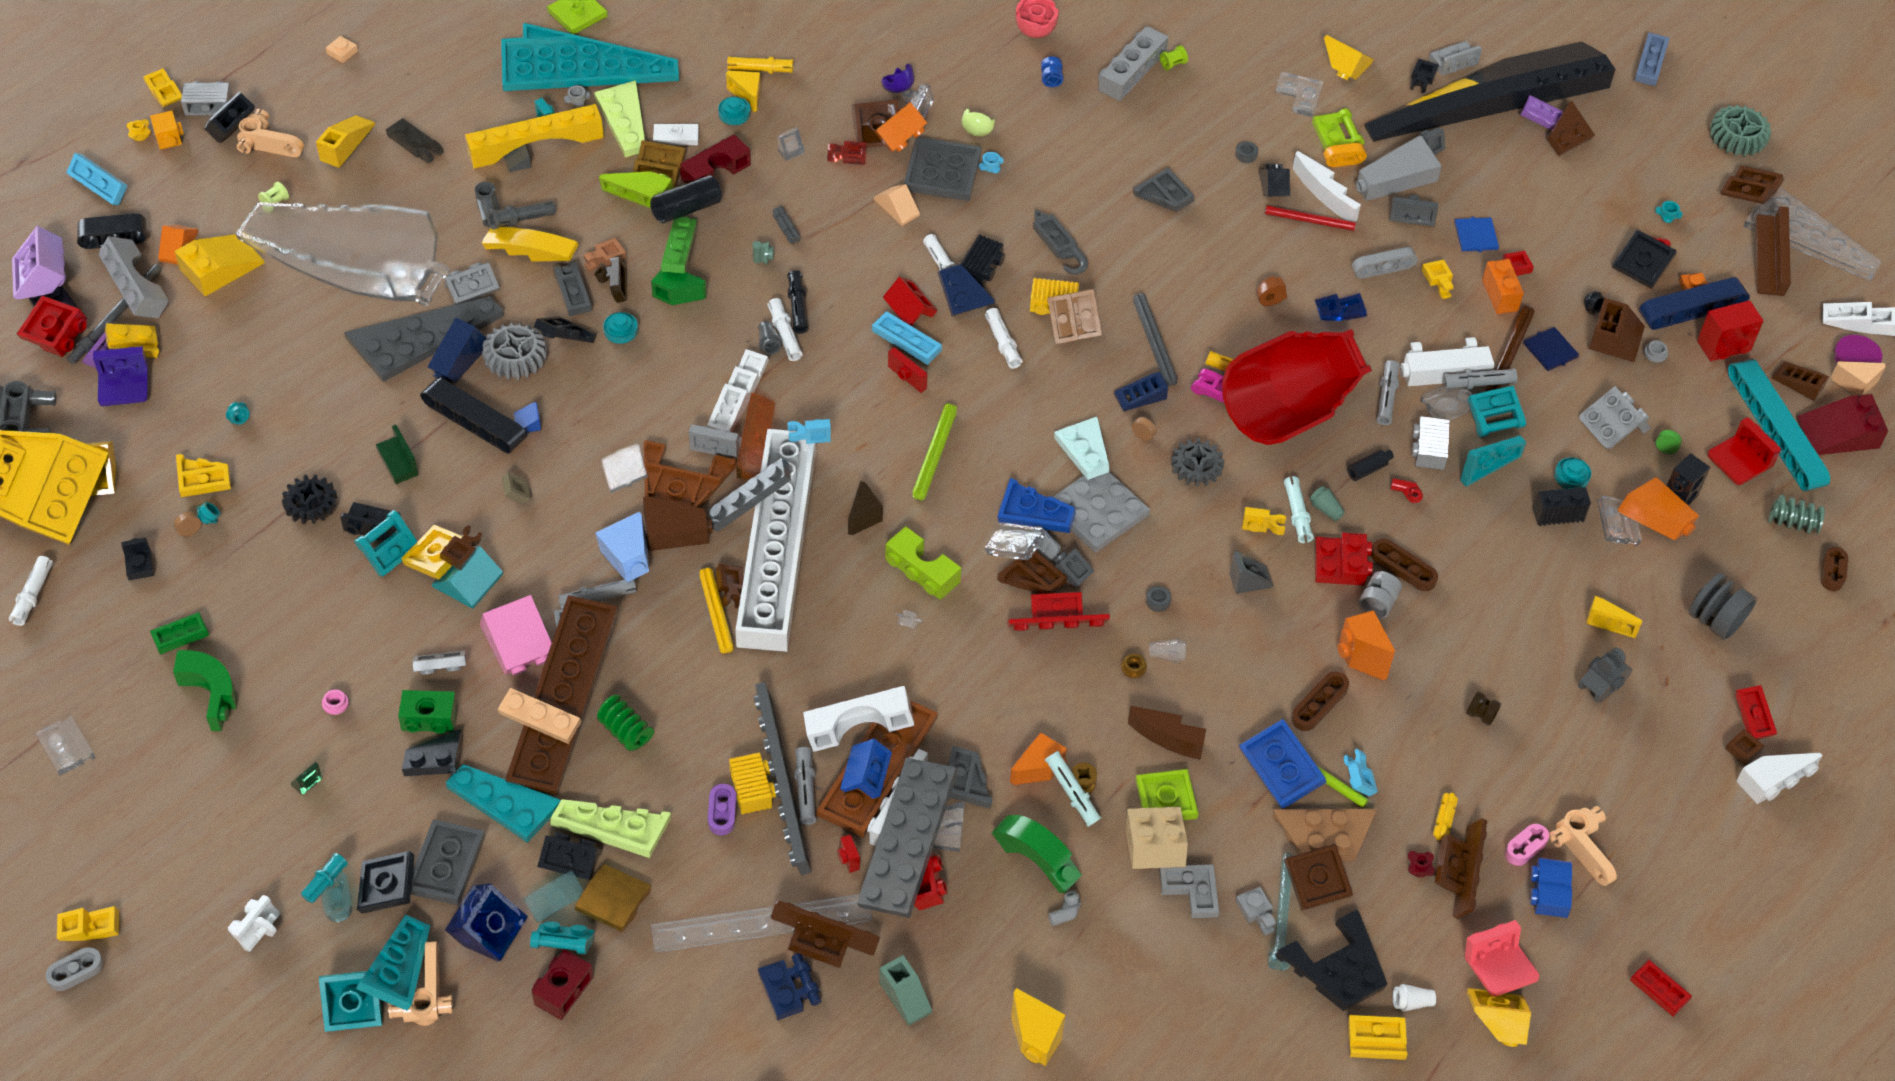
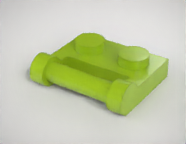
(1330, 132)

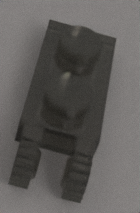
(414, 140)

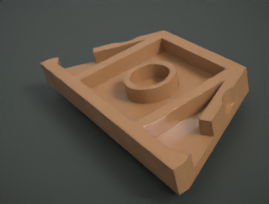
(1324, 827)

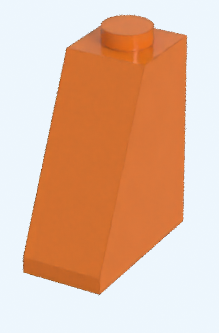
(1659, 509)

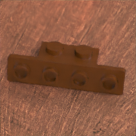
(1460, 866)
(821, 936)

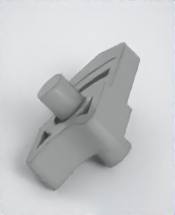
(1048, 546)

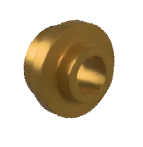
(1134, 660)

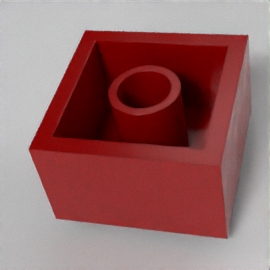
(1730, 330)

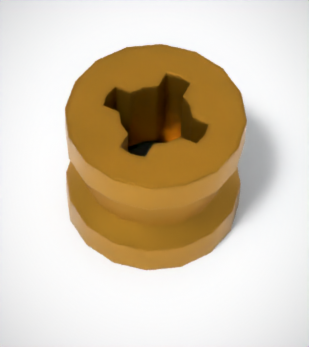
(1089, 782)

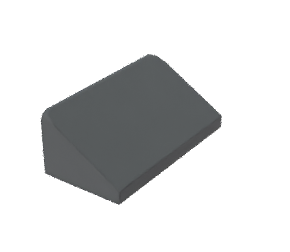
(518, 159)

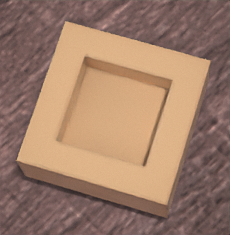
(341, 49)

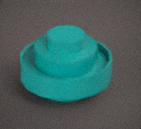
(734, 110)
(620, 327)
(1572, 473)

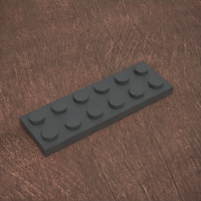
(907, 837)

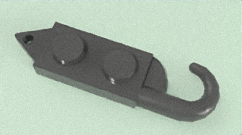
(1059, 241)

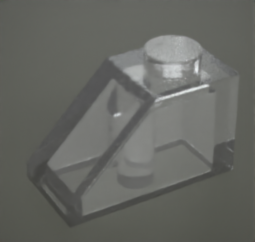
(951, 828)

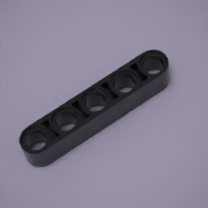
(473, 415)

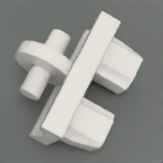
(258, 921)

